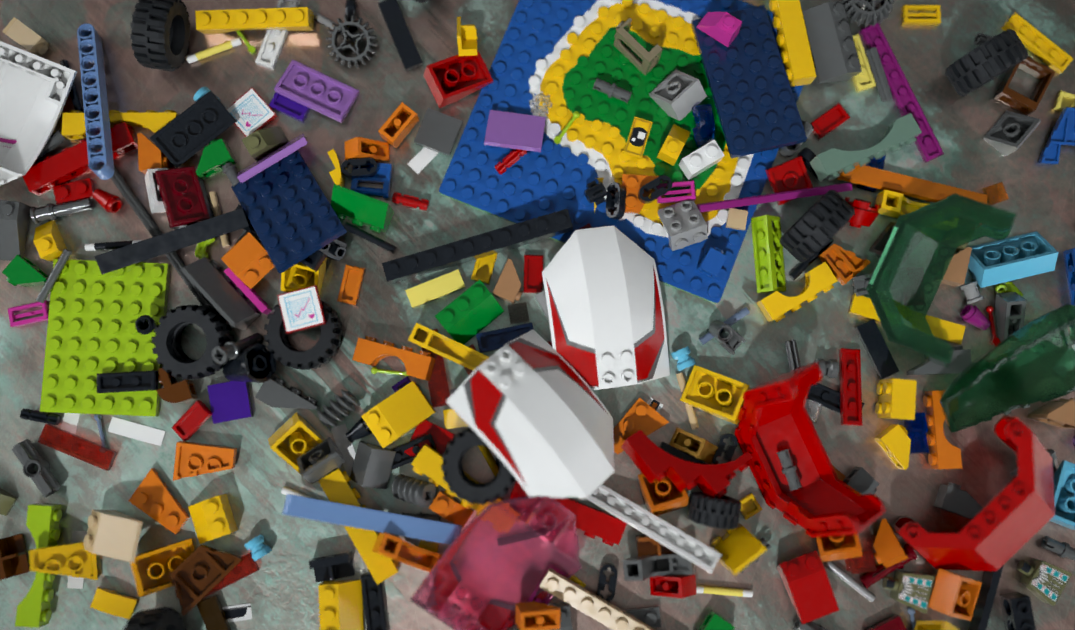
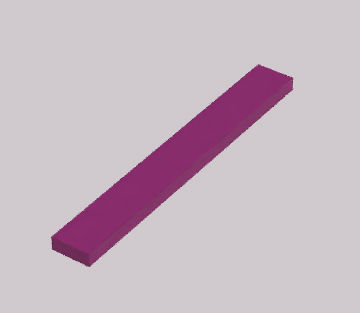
(902, 92)
(711, 206)

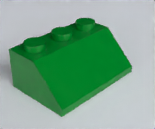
(361, 209)
(469, 313)

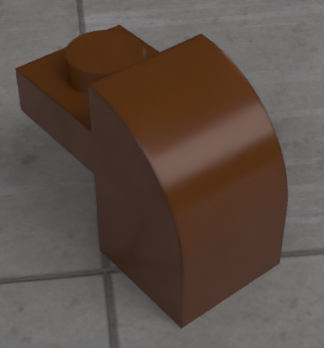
(175, 392)

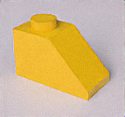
(673, 144)
(49, 241)
(896, 445)

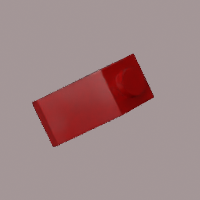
(673, 585)

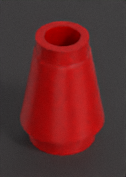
(108, 201)

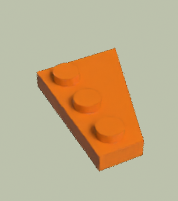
(637, 417)
(199, 458)
(158, 503)

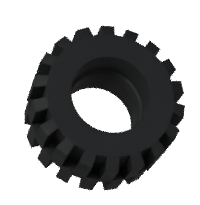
(714, 512)

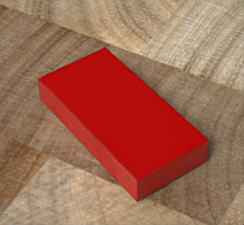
(829, 121)
(532, 274)
(192, 420)

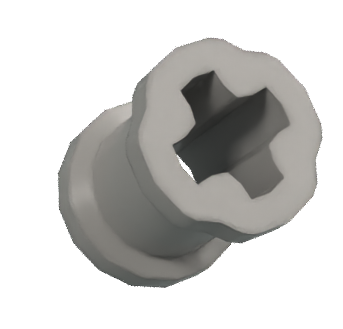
(971, 292)

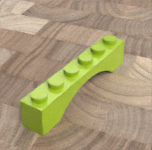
(44, 526)

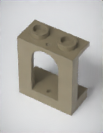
(650, 59)

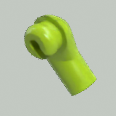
(200, 250)

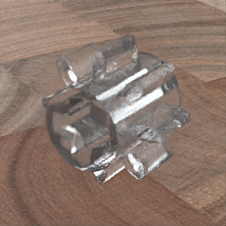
(540, 109)

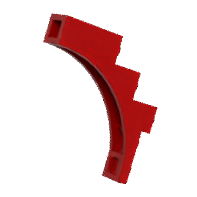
(658, 464)

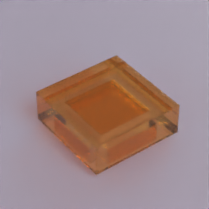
(996, 193)

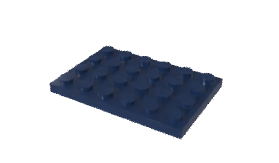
(289, 211)

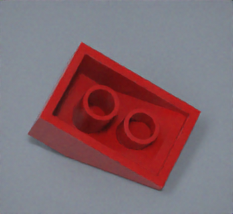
(456, 78)
(808, 587)

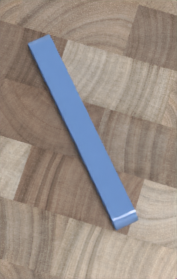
(95, 102)
(370, 519)

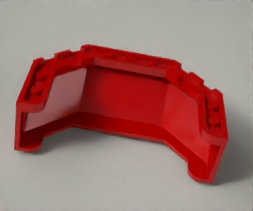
(777, 420)
(1005, 521)

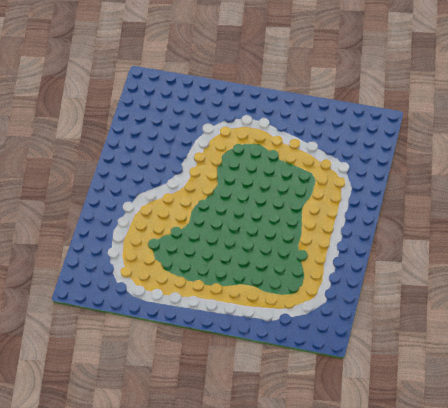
(562, 52)

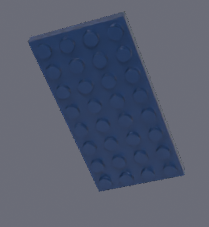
(751, 86)

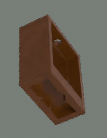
(1018, 101)

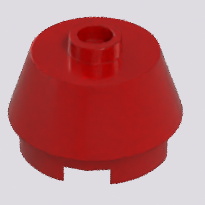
(864, 213)

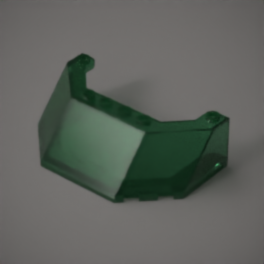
(916, 265)

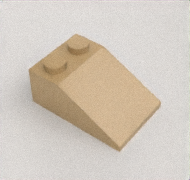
(113, 535)

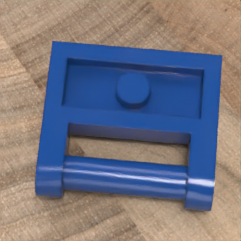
(383, 176)

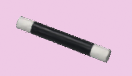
(108, 245)

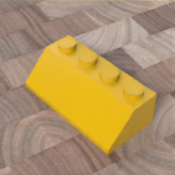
(341, 605)

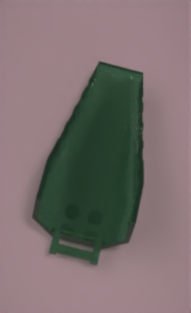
(1016, 372)

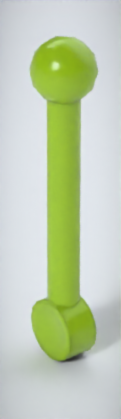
(251, 49)
(557, 140)
(374, 370)

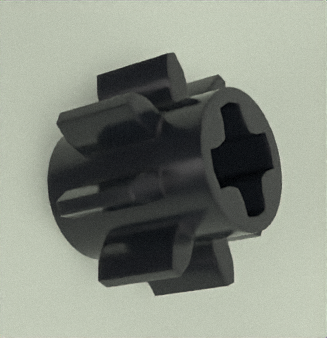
(595, 192)

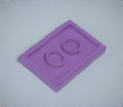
(515, 131)

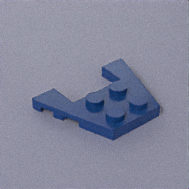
(1061, 135)

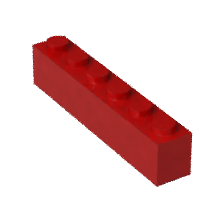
(73, 161)
(588, 518)

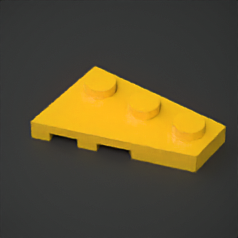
(64, 560)

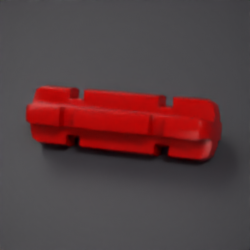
(509, 160)
(410, 201)

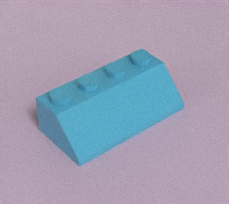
(1011, 259)

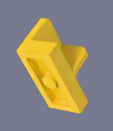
(466, 39)

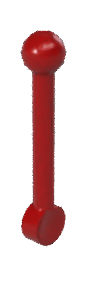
(994, 340)

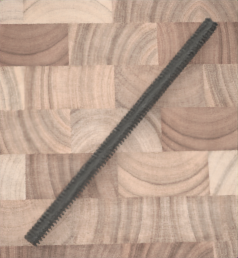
(155, 231)

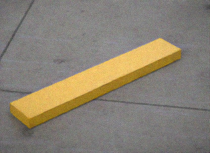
(940, 328)

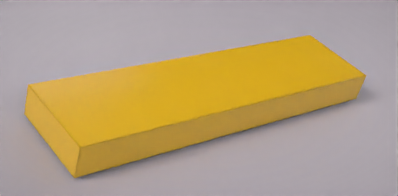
(1038, 43)

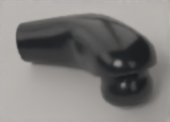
(350, 8)

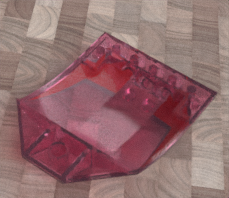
(500, 563)

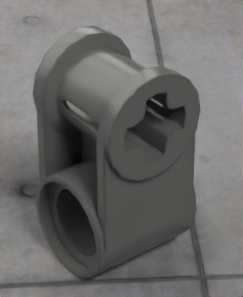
(728, 338)

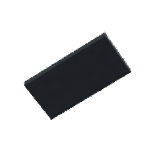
(193, 129)

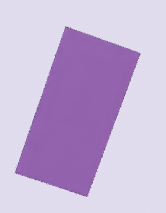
(317, 91)
(272, 158)

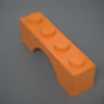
(371, 353)
(942, 453)
(405, 553)

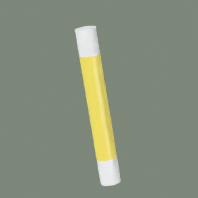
(214, 50)
(724, 591)

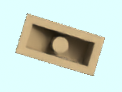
(26, 37)

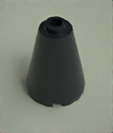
(252, 365)

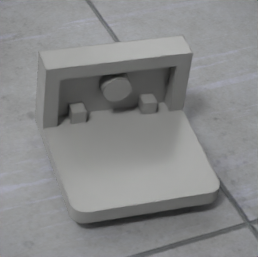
(683, 224)

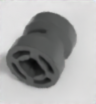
(828, 368)

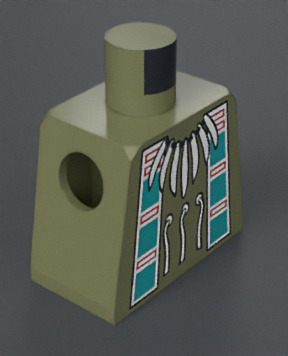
(1043, 579)
(910, 588)

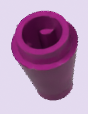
(973, 316)

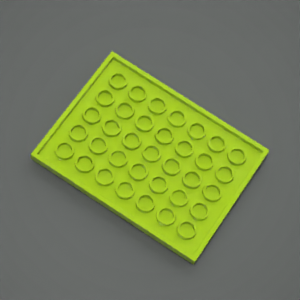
(96, 333)

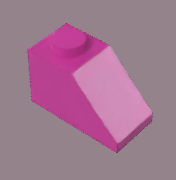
(720, 26)

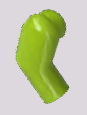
(1007, 287)

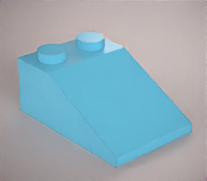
(1064, 495)

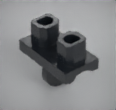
(335, 249)

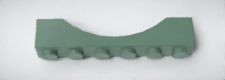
(835, 161)

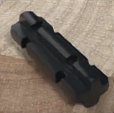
(38, 416)

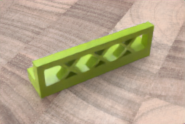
(766, 254)

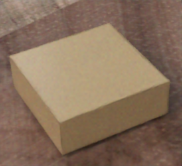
(736, 219)

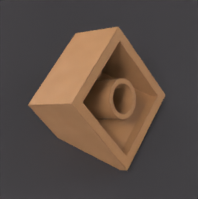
(1056, 413)

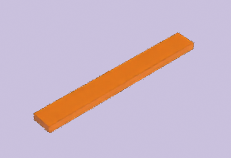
(906, 185)

